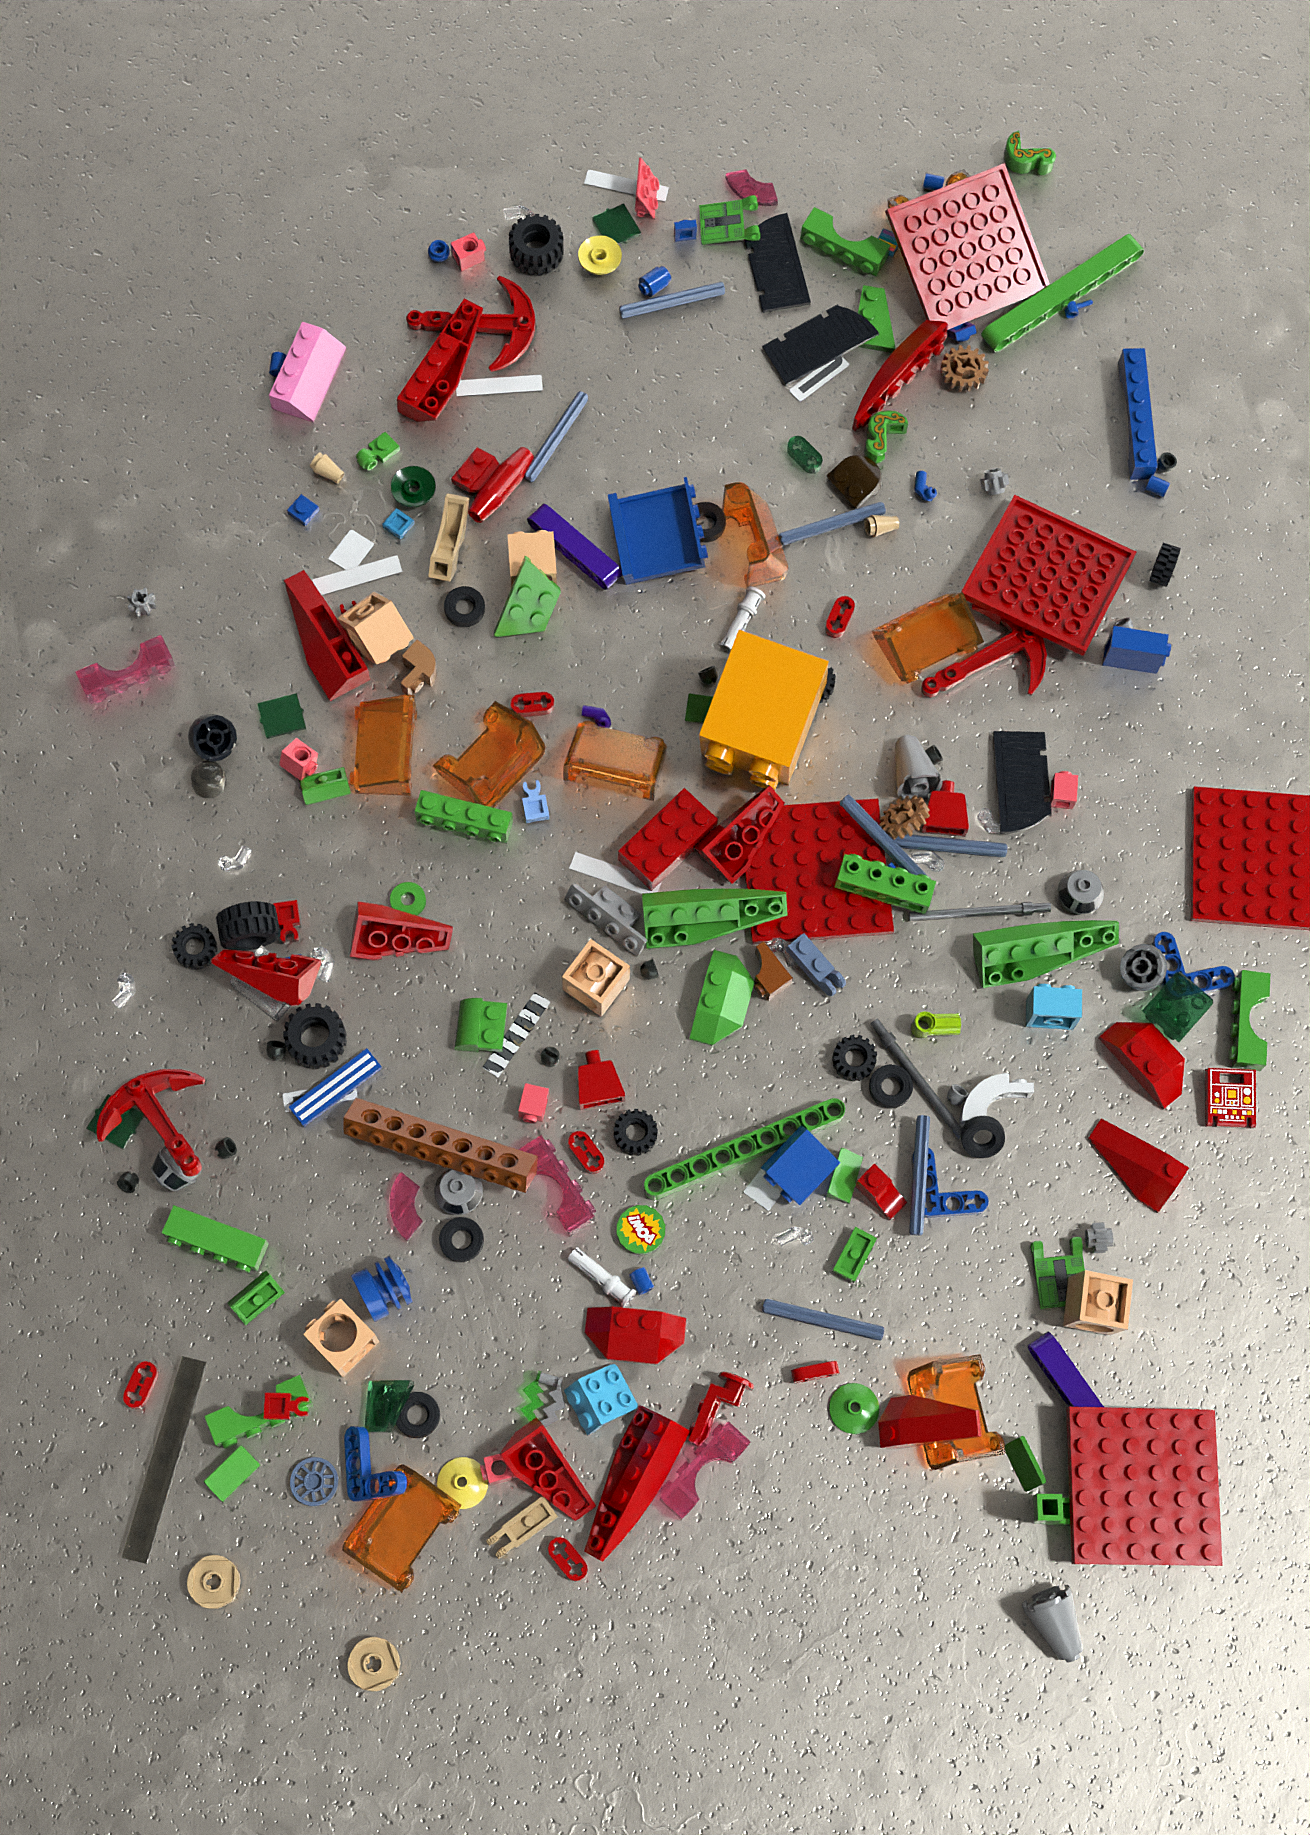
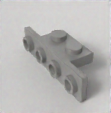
(609, 914)

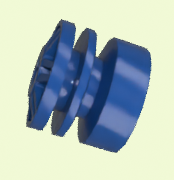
(382, 1288)

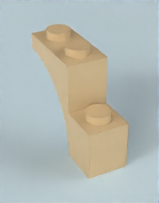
(450, 538)

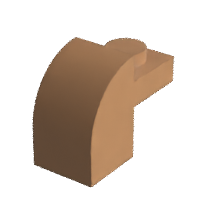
(422, 666)

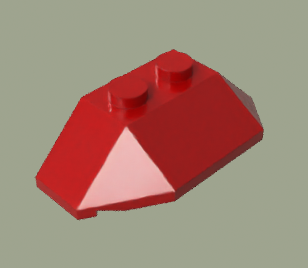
(1147, 1058)
(634, 1333)

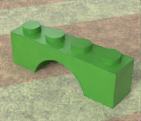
(865, 254)
(1248, 1049)
(229, 1426)

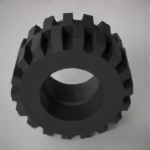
(536, 259)
(248, 925)
(311, 1017)

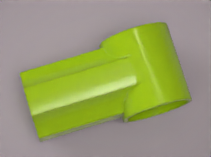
(938, 1025)

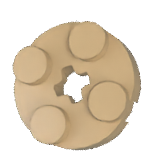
(203, 1571)
(360, 1657)

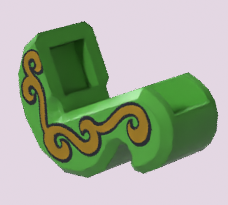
(1027, 159)
(879, 424)

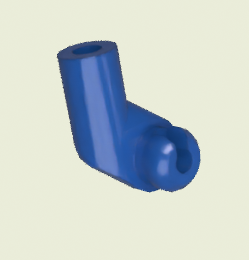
(922, 489)

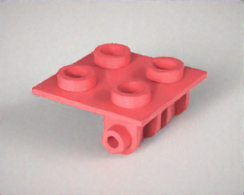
(646, 191)

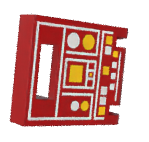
(1230, 1102)

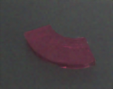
(744, 186)
(403, 1206)

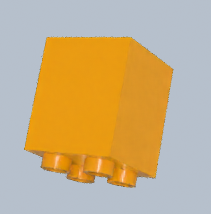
(762, 710)

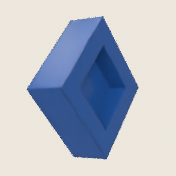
(685, 230)
(962, 332)
(303, 510)

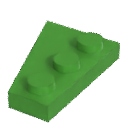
(875, 309)

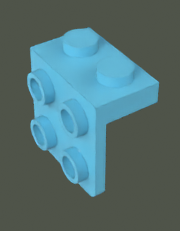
(600, 1398)

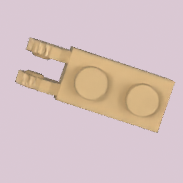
(524, 1525)

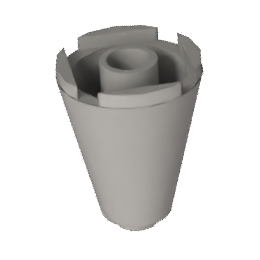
(914, 769)
(1056, 1620)

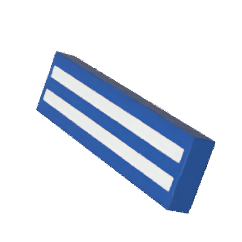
(335, 1087)

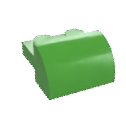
(480, 1025)

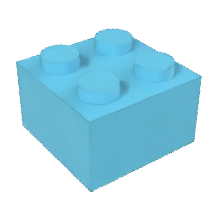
(1054, 1007)

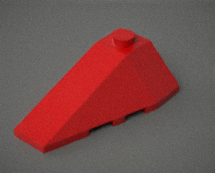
(735, 840)
(389, 931)
(280, 978)
(1143, 1167)
(924, 1421)
(541, 1465)

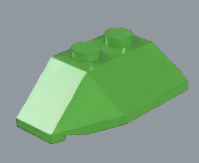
(722, 999)

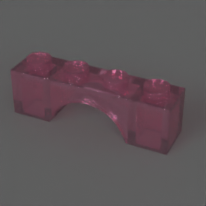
(152, 660)
(574, 1210)
(726, 1446)

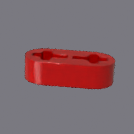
(836, 615)
(533, 704)
(581, 1155)
(815, 1372)
(146, 1387)
(573, 1555)

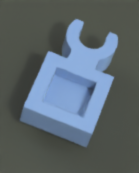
(534, 805)

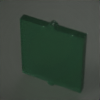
(617, 224)
(281, 716)
(123, 1132)

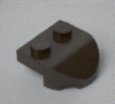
(856, 479)

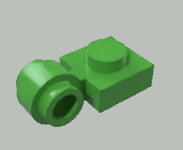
(380, 448)

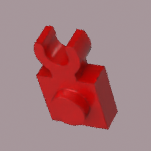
(288, 917)
(279, 1406)

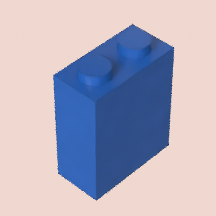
(1136, 650)
(799, 1166)

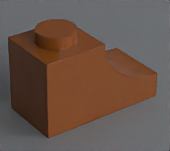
(772, 976)

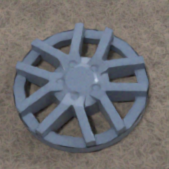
(314, 1481)

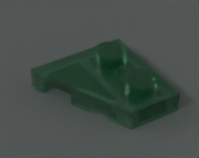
(385, 1403)

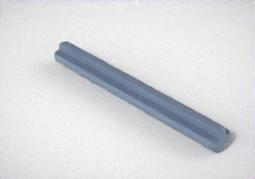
(672, 300)
(556, 436)
(831, 523)
(880, 835)
(953, 845)
(919, 1175)
(823, 1319)

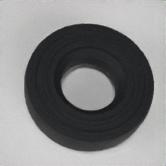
(718, 515)
(467, 593)
(901, 1076)
(982, 1150)
(452, 1227)
(428, 1425)

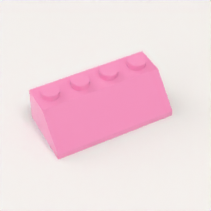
(306, 372)

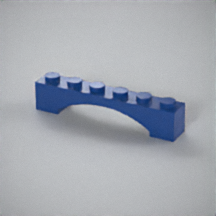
(1134, 378)

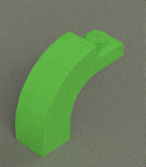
(1051, 1509)

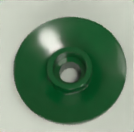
(410, 478)

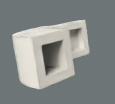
(991, 1090)

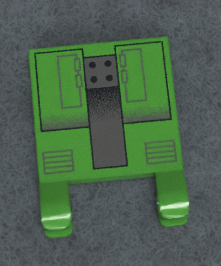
(725, 221)
(1054, 1272)

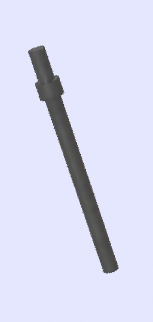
(1024, 908)
(889, 1041)

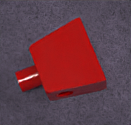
(947, 812)
(598, 1082)

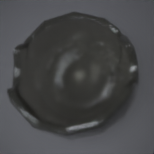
(208, 779)

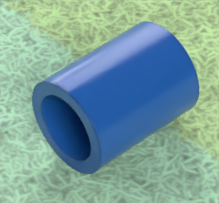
(933, 182)
(276, 363)
(1157, 486)
(641, 1281)

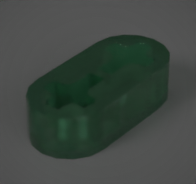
(806, 453)

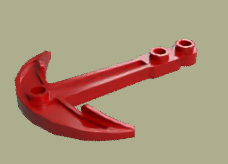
(492, 323)
(1016, 641)
(141, 1093)

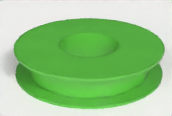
(412, 889)

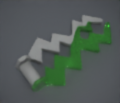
(534, 1389)

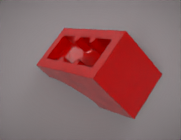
(880, 1191)

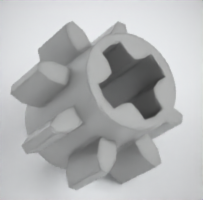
(994, 481)
(141, 608)
(1099, 1237)

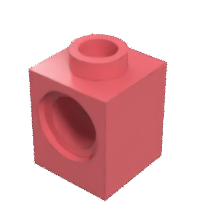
(468, 259)
(299, 759)
(1064, 790)
(533, 1103)
(487, 1474)

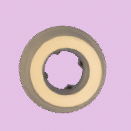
(326, 467)
(877, 524)

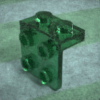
(1178, 1006)

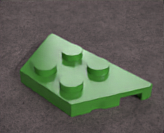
(528, 602)

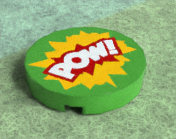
(640, 1229)

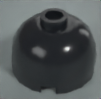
(212, 737)

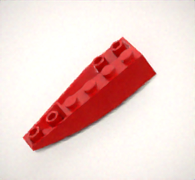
(441, 367)
(901, 368)
(324, 640)
(634, 1478)

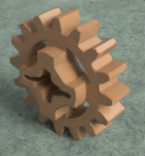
(965, 370)
(904, 817)

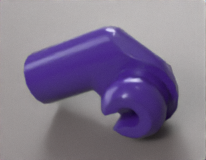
(598, 714)

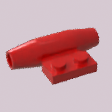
(491, 480)

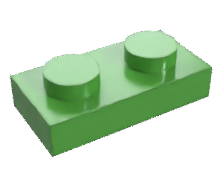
(854, 1254)

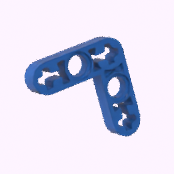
(1205, 974)
(939, 1199)
(367, 1481)

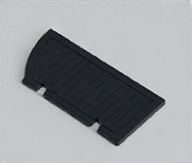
(777, 266)
(818, 342)
(1021, 779)

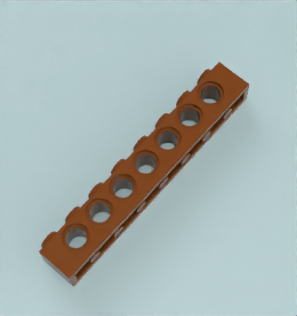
(440, 1145)

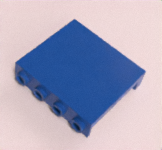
(658, 533)

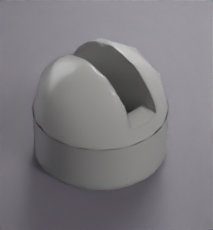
(1125, 622)
(957, 1095)

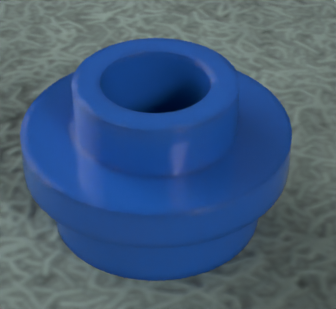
(438, 245)

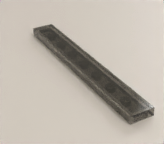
(164, 1460)

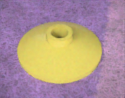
(599, 247)
(470, 1470)

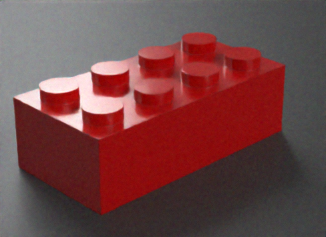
(667, 839)

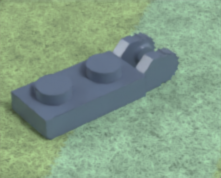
(815, 964)

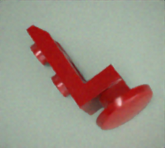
(730, 1393)

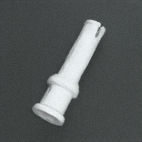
(746, 611)
(610, 1284)

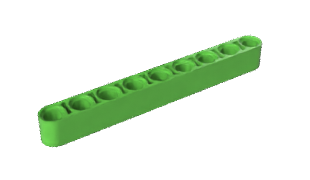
(1061, 292)
(735, 1157)

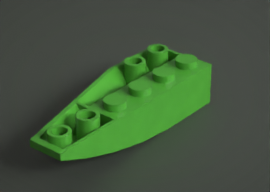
(705, 914)
(1038, 948)

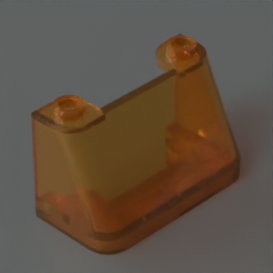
(766, 554)
(928, 635)
(384, 746)
(495, 758)
(615, 758)
(955, 1383)
(398, 1529)

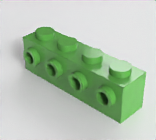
(463, 816)
(885, 883)
(215, 1239)

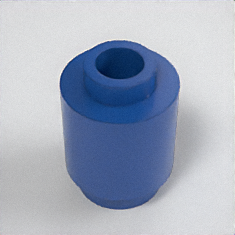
(654, 281)

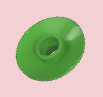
(844, 1417)

